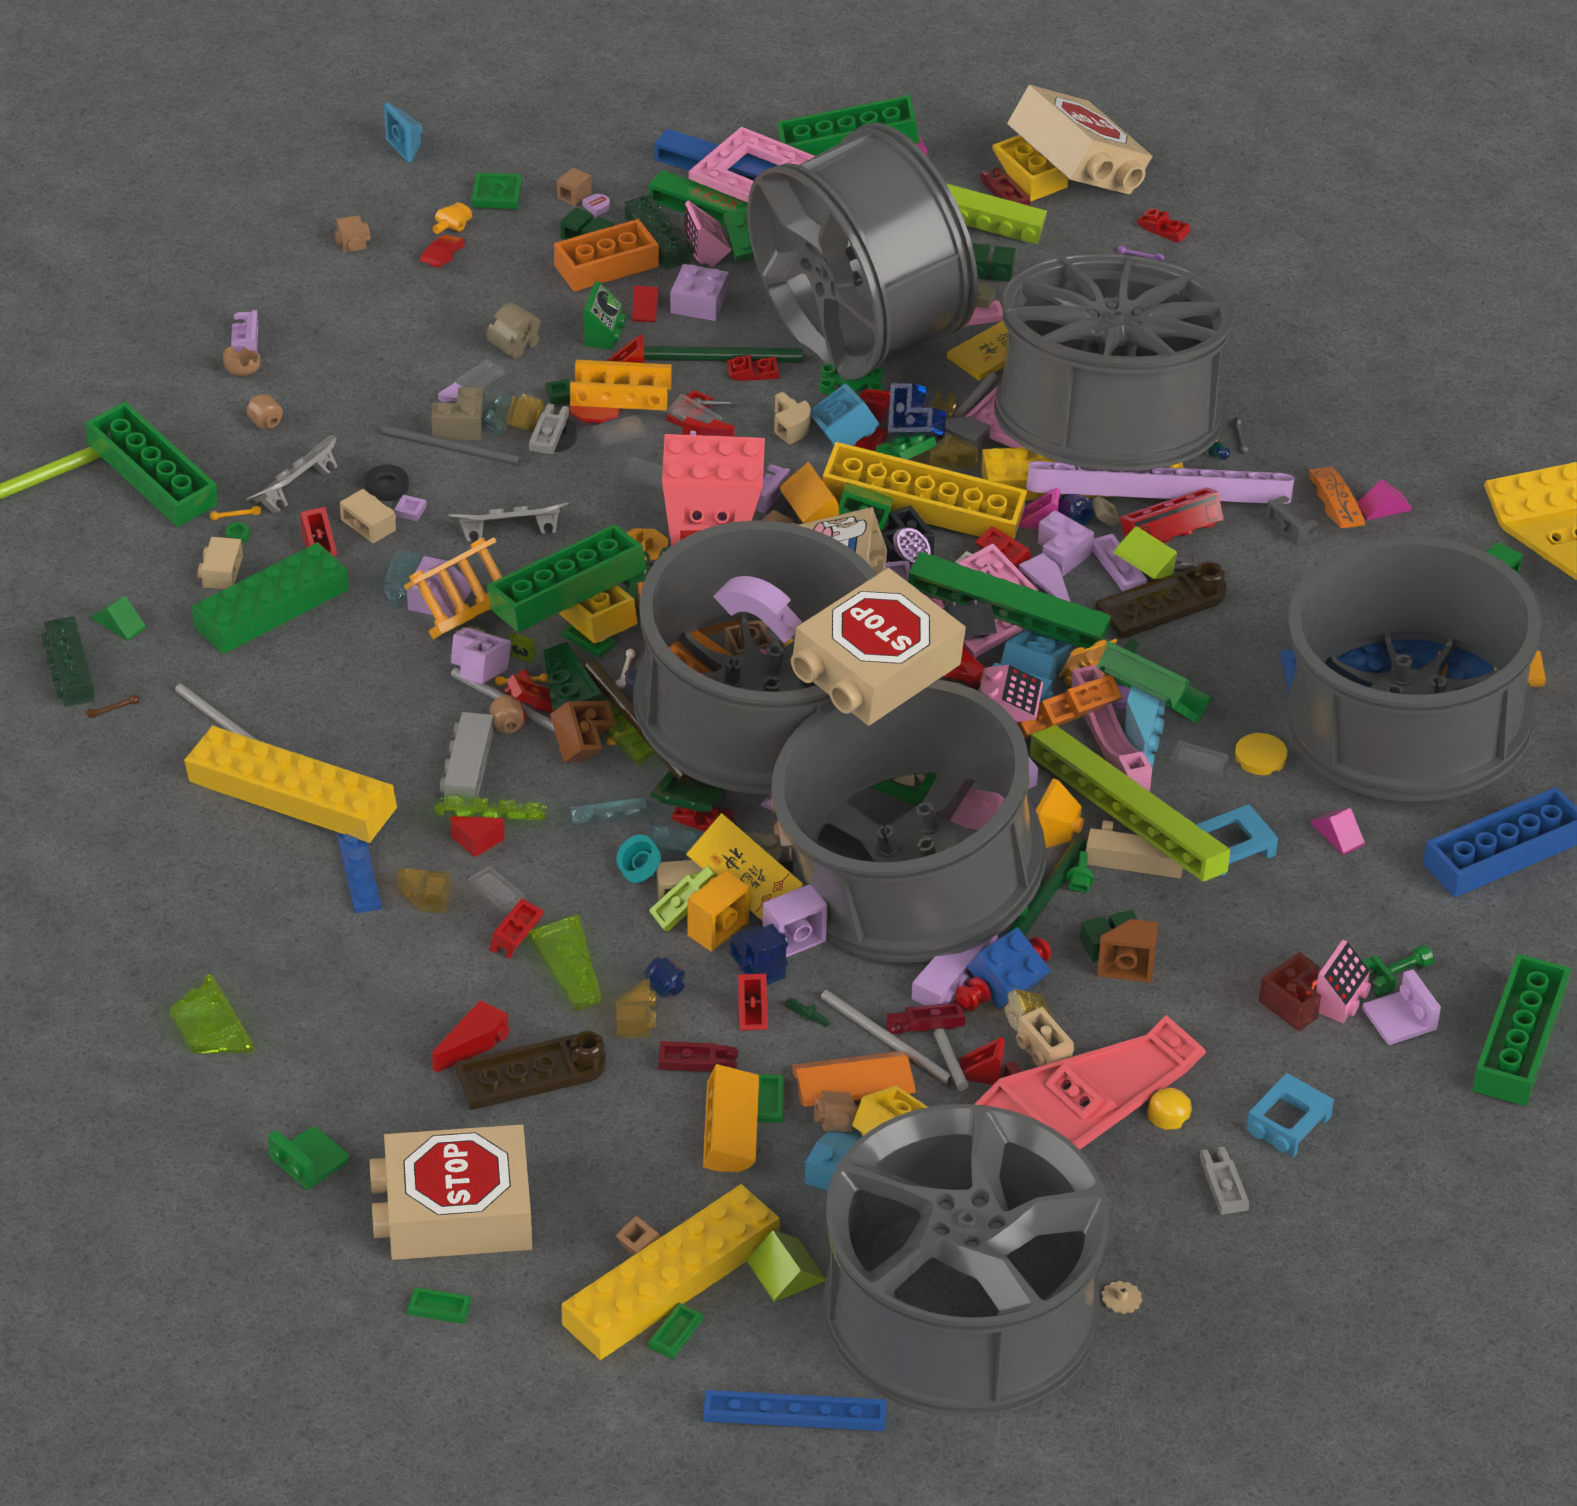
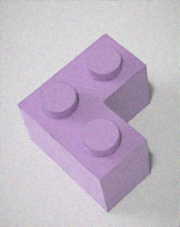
(1064, 541)
(479, 655)

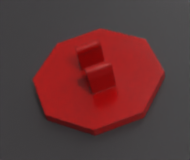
(593, 414)

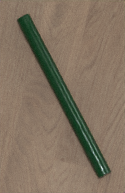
(684, 353)
(1050, 885)

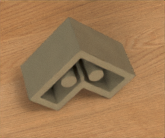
(459, 419)

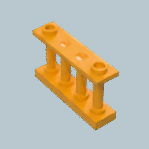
(621, 385)
(463, 611)

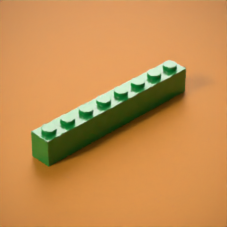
(1010, 601)

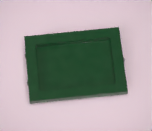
(693, 795)

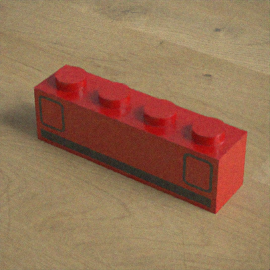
(1176, 515)

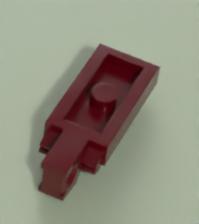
(926, 1018)

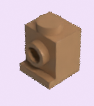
(637, 1236)

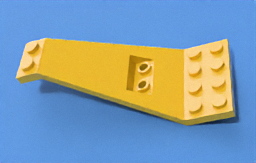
(1540, 507)

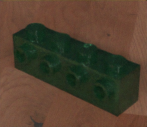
(672, 246)
(68, 662)

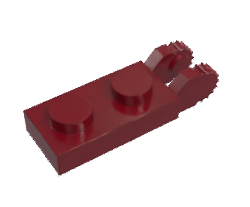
(1004, 186)
(695, 1056)

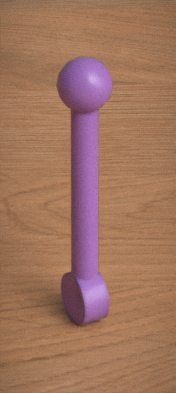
(1121, 250)

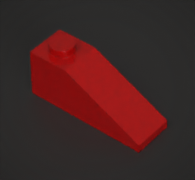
(472, 1036)

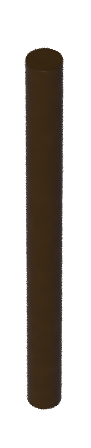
(625, 707)

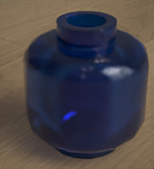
(1076, 507)
(665, 977)

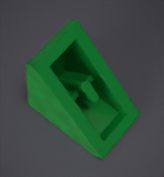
(120, 618)

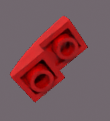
(1160, 224)
(441, 250)
(745, 369)
(714, 428)
(697, 819)

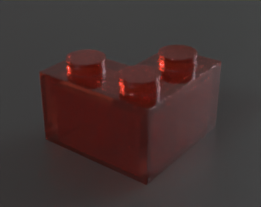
(1291, 991)

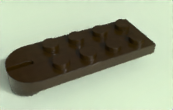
(1165, 599)
(532, 1069)

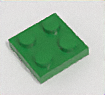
(496, 190)
(907, 447)

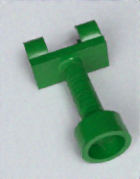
(1386, 980)

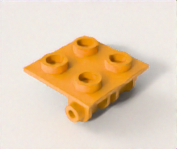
(1083, 658)

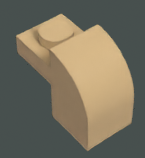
(791, 419)

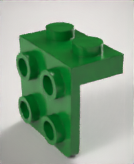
(307, 1157)

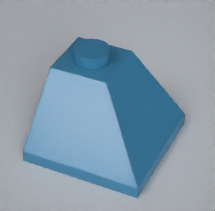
(402, 131)

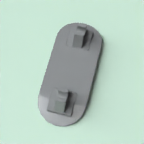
(318, 457)
(476, 522)

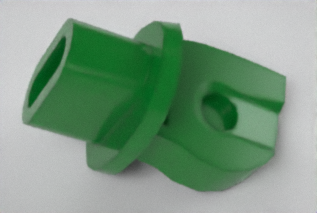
(1080, 877)

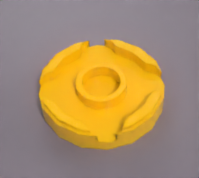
(1261, 753)

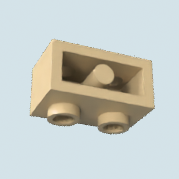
(1043, 1038)

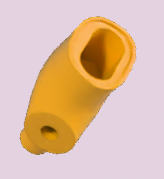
(452, 217)

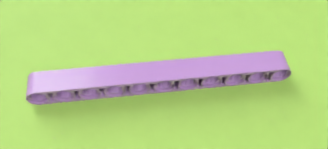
(1159, 482)

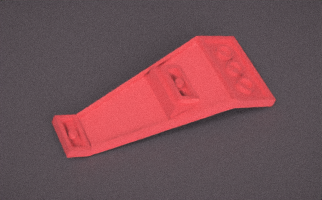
(711, 479)
(1111, 1078)

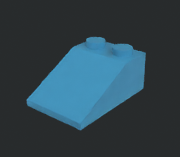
(844, 417)
(1037, 654)
(827, 1155)

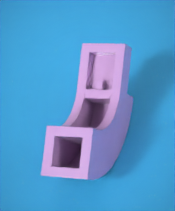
(763, 601)

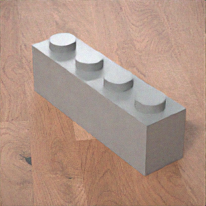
(468, 755)

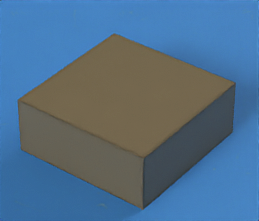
(1105, 511)

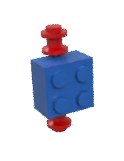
(1003, 967)

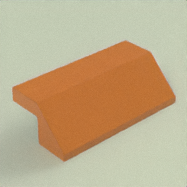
(854, 1075)

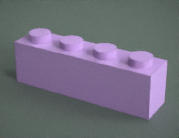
(944, 975)

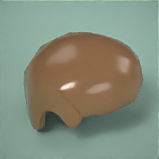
(242, 362)

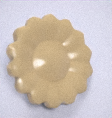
(1121, 1297)

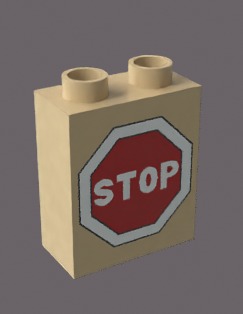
(1080, 140)
(877, 646)
(453, 1192)

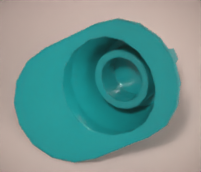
(638, 858)

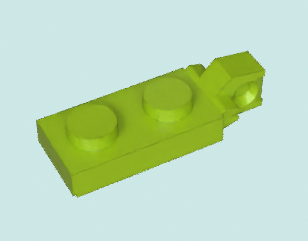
(674, 904)

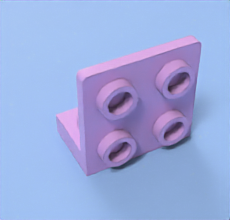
(1406, 1012)

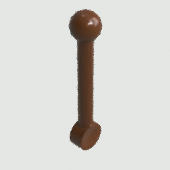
(92, 713)

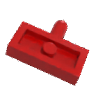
(527, 691)

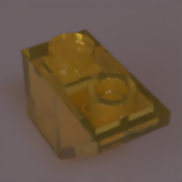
(525, 412)
(426, 889)
(634, 1012)

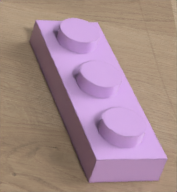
(1121, 571)

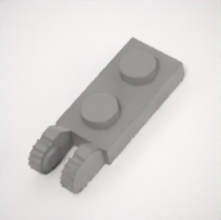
(548, 430)
(1224, 1182)

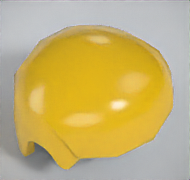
(1169, 1108)

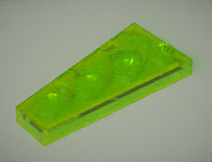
(530, 811)
(568, 959)

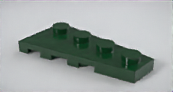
(568, 677)

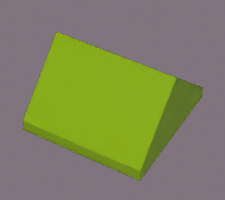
(1147, 554)
(784, 1266)

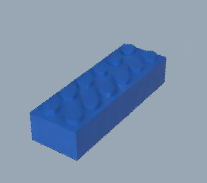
(1503, 842)

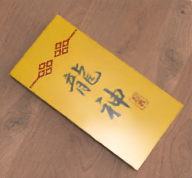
(982, 352)
(731, 850)

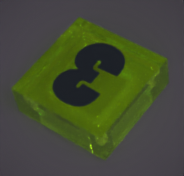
(522, 647)

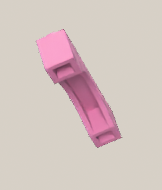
(1110, 736)

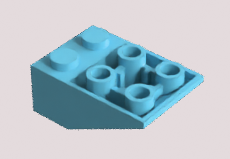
(1144, 721)

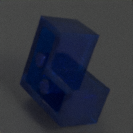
(909, 413)
(761, 952)

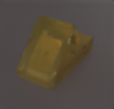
(1022, 1003)

